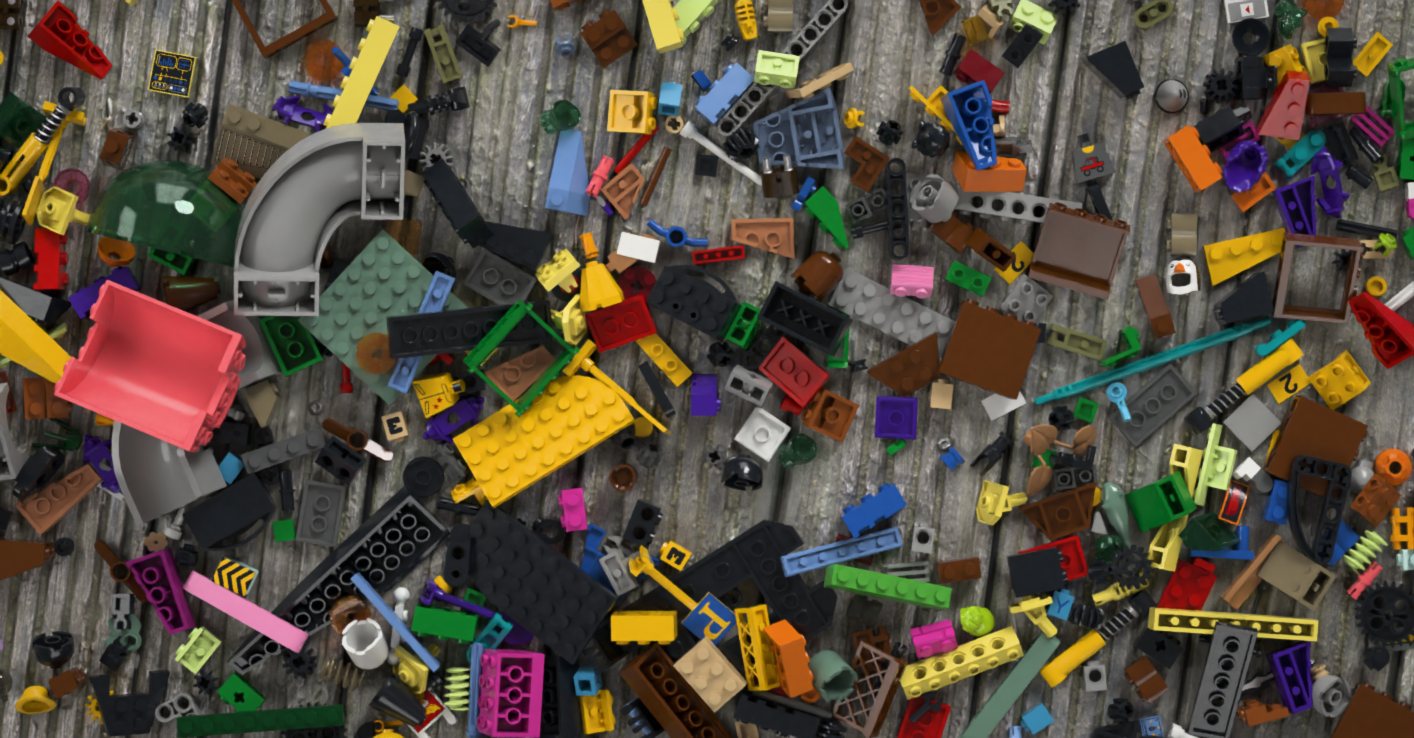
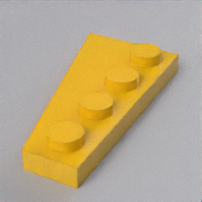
(1238, 254)

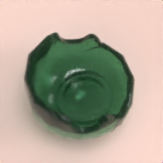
(1107, 546)

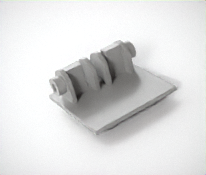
(1026, 300)

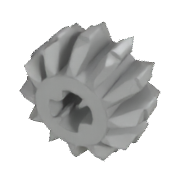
(438, 152)

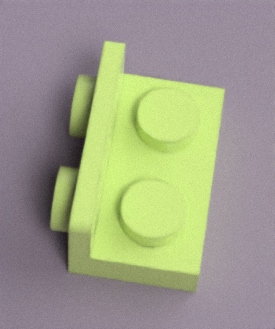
(776, 69)

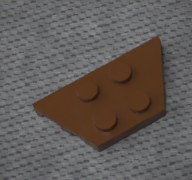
(911, 367)
(1062, 512)

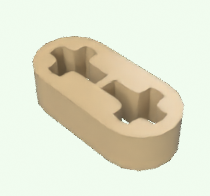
(1372, 254)

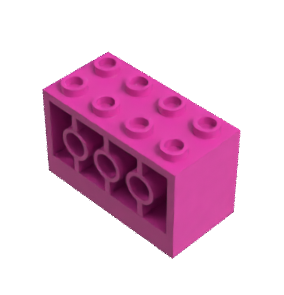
(510, 693)

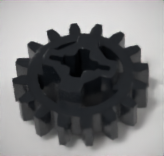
(1129, 559)

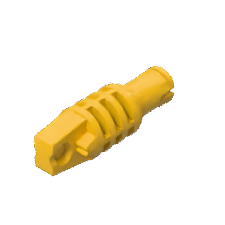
(746, 19)

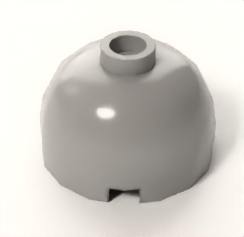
(1330, 695)

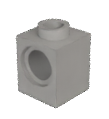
(922, 547)
(1100, 683)

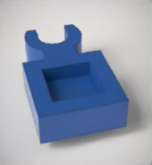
(807, 189)

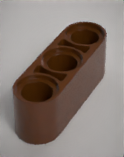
(1335, 103)

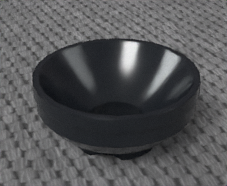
(1261, 34)
(434, 263)

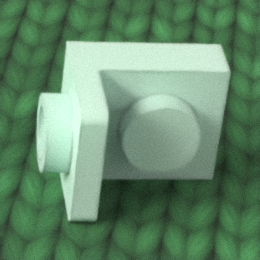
(1405, 559)

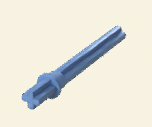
(329, 93)
(475, 690)

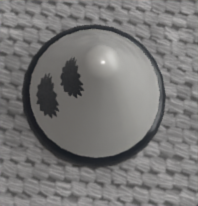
(1171, 96)

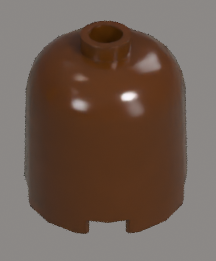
(819, 274)

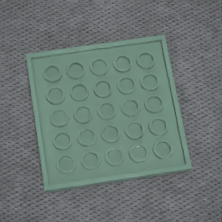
(375, 285)

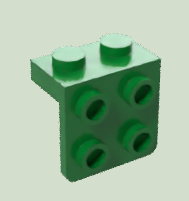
(1131, 339)

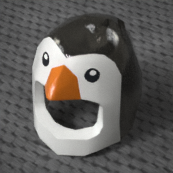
(1182, 276)

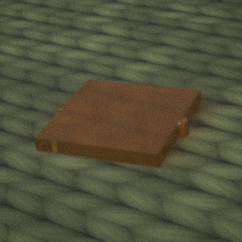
(405, 233)

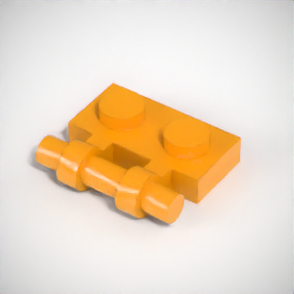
(1396, 519)

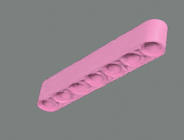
(245, 611)

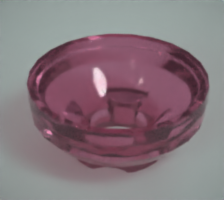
(70, 175)

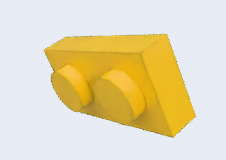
(1371, 54)

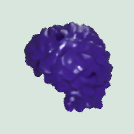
(1244, 166)

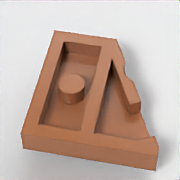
(624, 189)

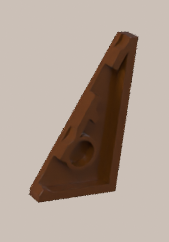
(938, 12)

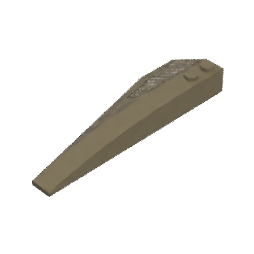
(260, 141)

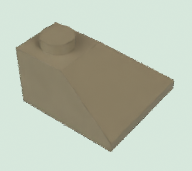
(263, 401)

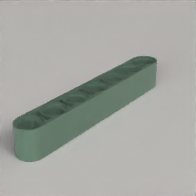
(1011, 687)

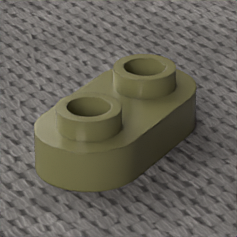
(1152, 13)

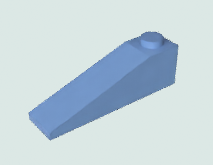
(569, 176)

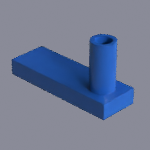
(1241, 548)

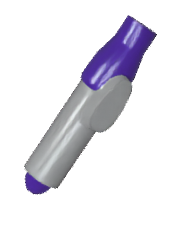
(604, 203)

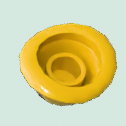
(35, 700)

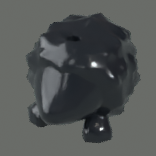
(931, 139)

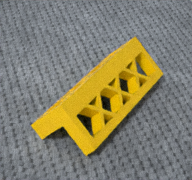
(764, 660)

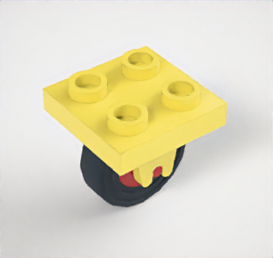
(561, 276)

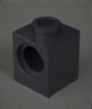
(479, 385)

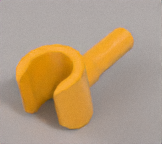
(521, 22)
(385, 724)

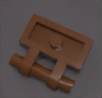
(867, 635)

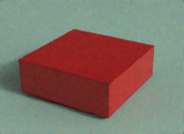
(1207, 566)

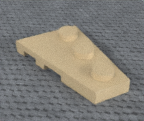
(839, 72)

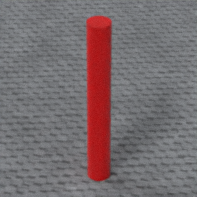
(634, 151)

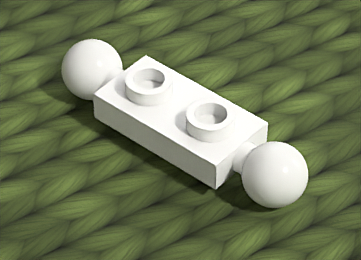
(401, 596)

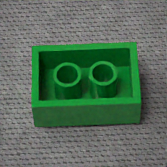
(291, 343)
(445, 623)

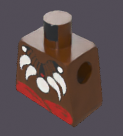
(117, 148)

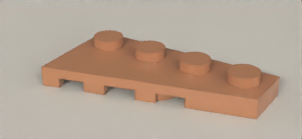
(54, 502)

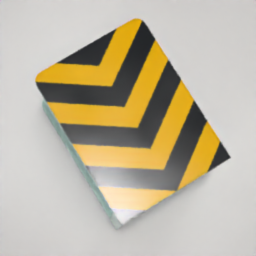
(235, 575)

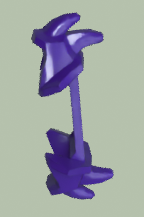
(292, 112)
(1333, 198)
(468, 408)
(95, 450)

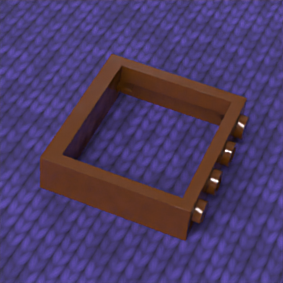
(290, 38)
(1283, 271)

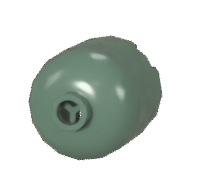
(832, 675)

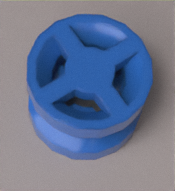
(952, 459)

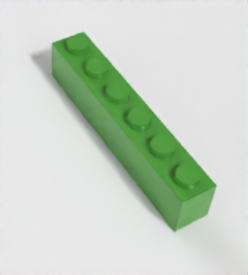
(887, 587)

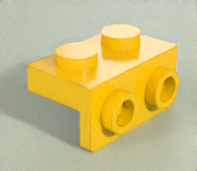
(1285, 59)
(597, 712)

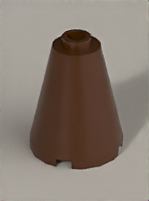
(189, 292)

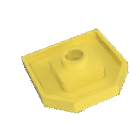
(58, 209)
(571, 321)
(994, 501)
(1034, 608)
(413, 669)

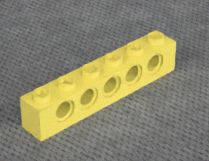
(961, 662)

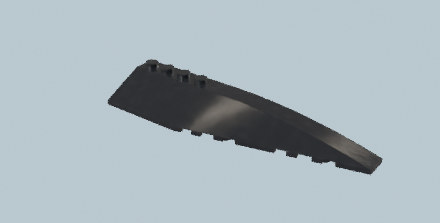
(379, 550)

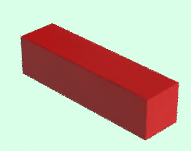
(718, 255)

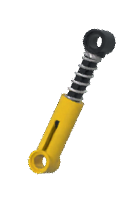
(37, 143)
(1248, 382)
(1094, 640)

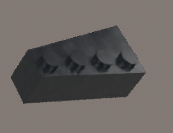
(518, 244)

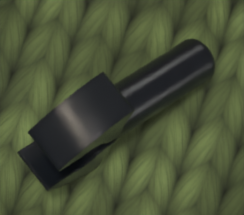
(926, 706)

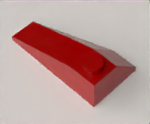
(65, 39)
(1387, 331)

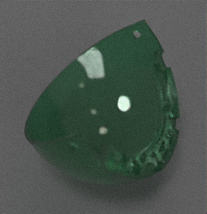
(169, 209)

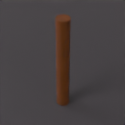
(655, 176)

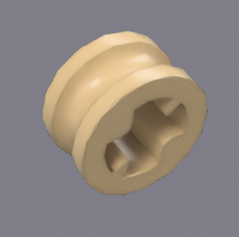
(669, 128)
(1318, 671)

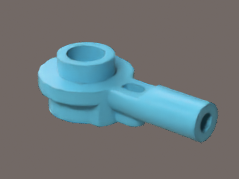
(1117, 393)

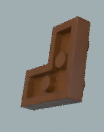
(871, 162)

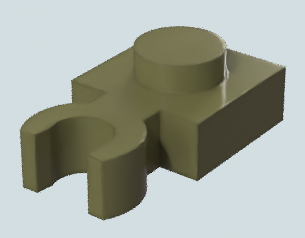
(1002, 7)
(1385, 178)

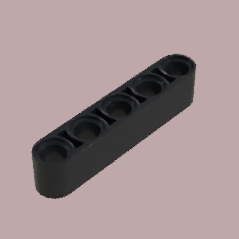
(900, 199)

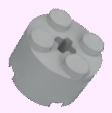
(934, 199)

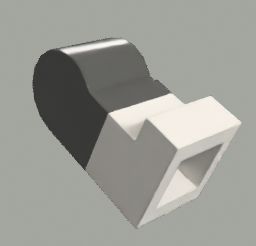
(1254, 475)

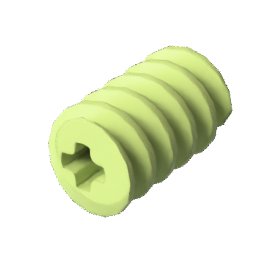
(1363, 551)
(457, 688)

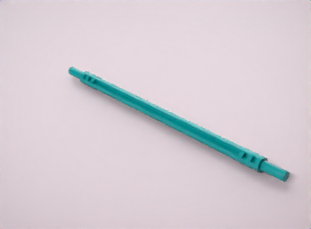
(1152, 361)

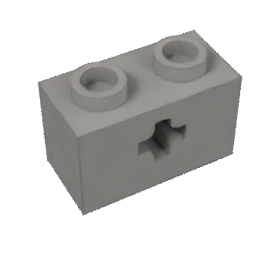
(749, 385)

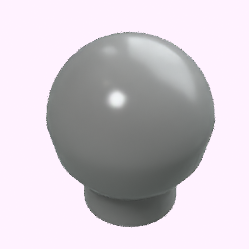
(1360, 475)

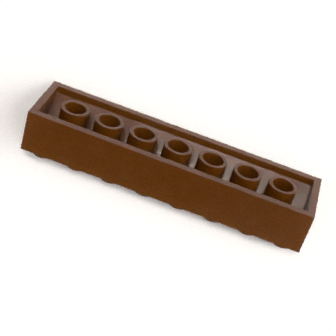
(671, 696)

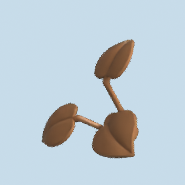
(1039, 440)

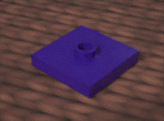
(896, 417)

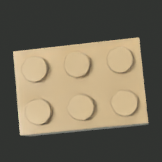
(710, 674)

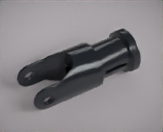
(993, 452)

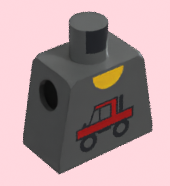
(1090, 160)

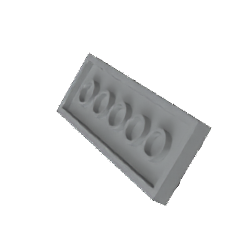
(887, 312)

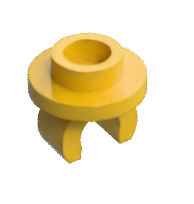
(1326, 22)
(851, 118)

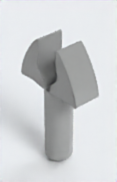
(626, 552)

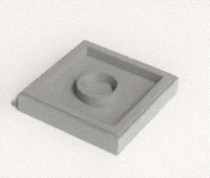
(1251, 422)

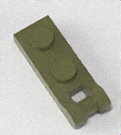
(443, 54)
(1077, 342)

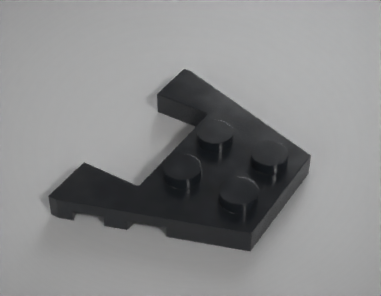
(129, 712)

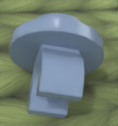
(565, 48)

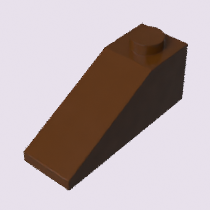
(1155, 307)

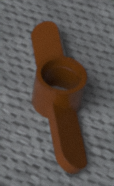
(369, 446)
(113, 560)

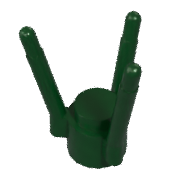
(72, 439)

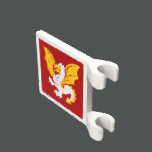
(435, 710)

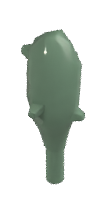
(1116, 511)

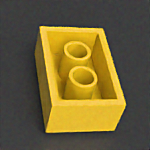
(643, 627)

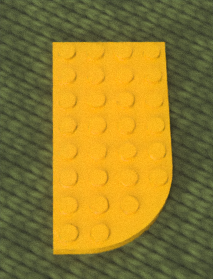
(560, 425)

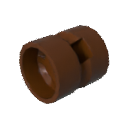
(623, 477)

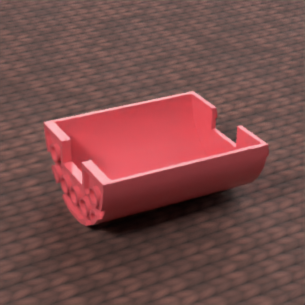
(155, 368)

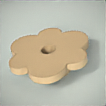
(155, 541)

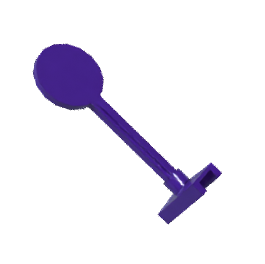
(516, 636)

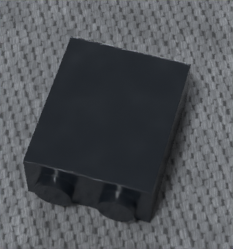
(1036, 571)

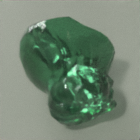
(1289, 17)
(560, 117)
(798, 451)

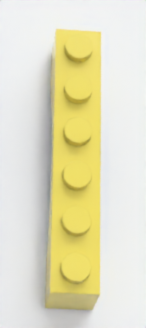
(1167, 543)

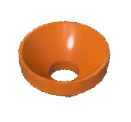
(121, 249)
(1385, 458)

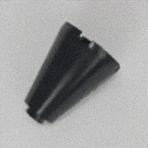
(399, 702)

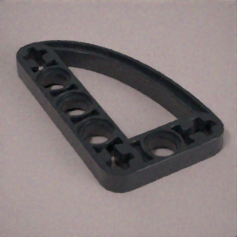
(1328, 502)

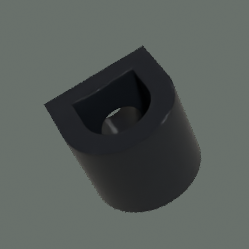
(1376, 658)

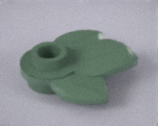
(126, 633)

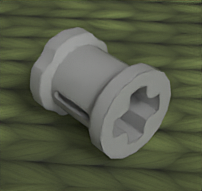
(134, 125)

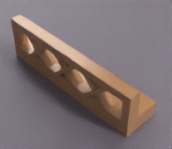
(1247, 579)

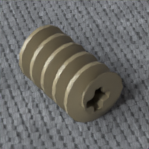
(342, 673)

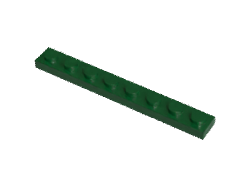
(260, 720)

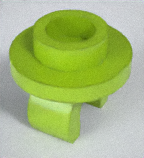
(1387, 241)

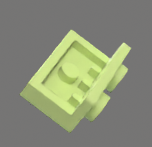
(1036, 16)
(198, 649)

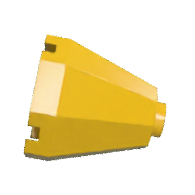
(598, 287)

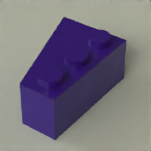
(1297, 207)
(87, 296)
(704, 395)
(1292, 675)

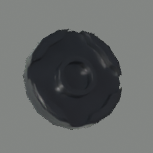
(423, 476)

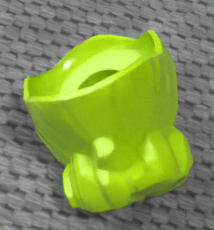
(977, 621)

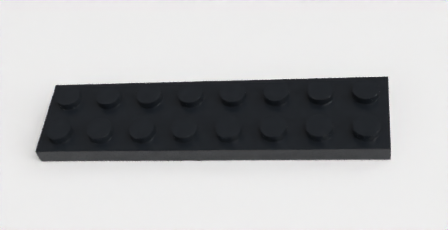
(461, 330)

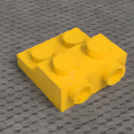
(631, 112)

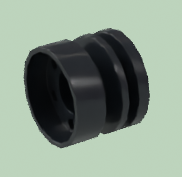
(11, 220)

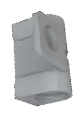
(618, 571)

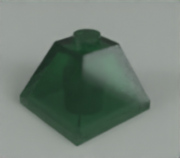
(18, 119)
(1208, 534)

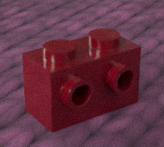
(976, 68)

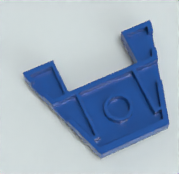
(592, 564)

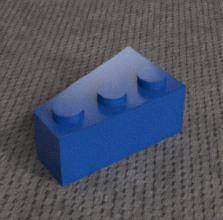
(873, 509)

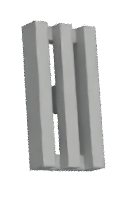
(914, 572)

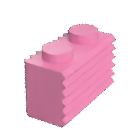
(911, 280)

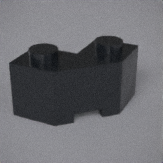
(1339, 64)

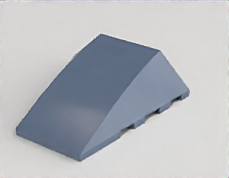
(804, 131)

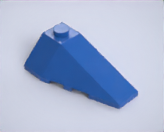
(972, 120)

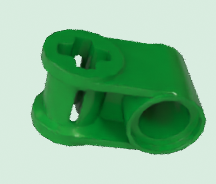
(1386, 99)

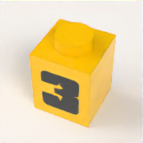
(674, 554)

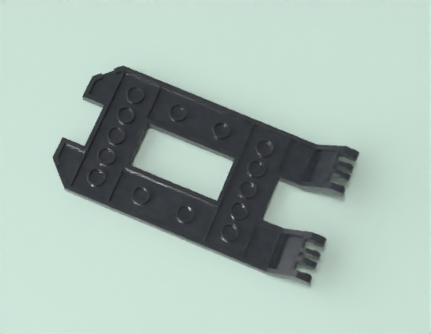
(748, 555)

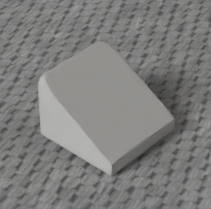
(1097, 524)

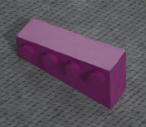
(164, 589)

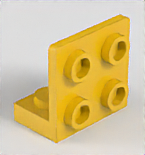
(1339, 380)

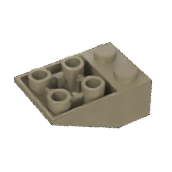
(1296, 575)

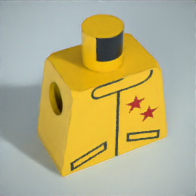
(437, 391)

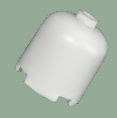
(365, 643)

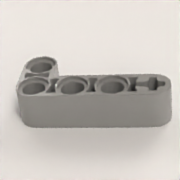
(177, 710)

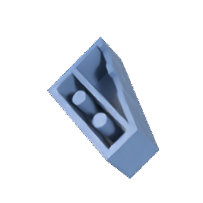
(724, 93)

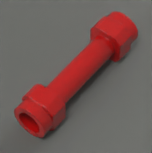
(346, 385)

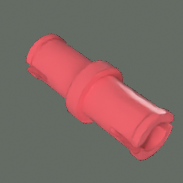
(599, 176)
(1364, 580)

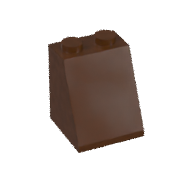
(23, 555)

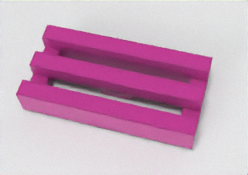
(1253, 131)
(1380, 143)

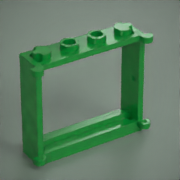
(1401, 129)
(494, 338)

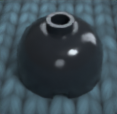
(742, 473)
(53, 650)

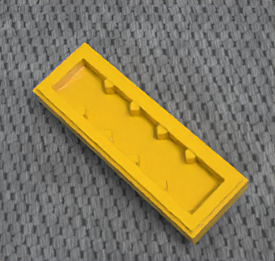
(665, 358)

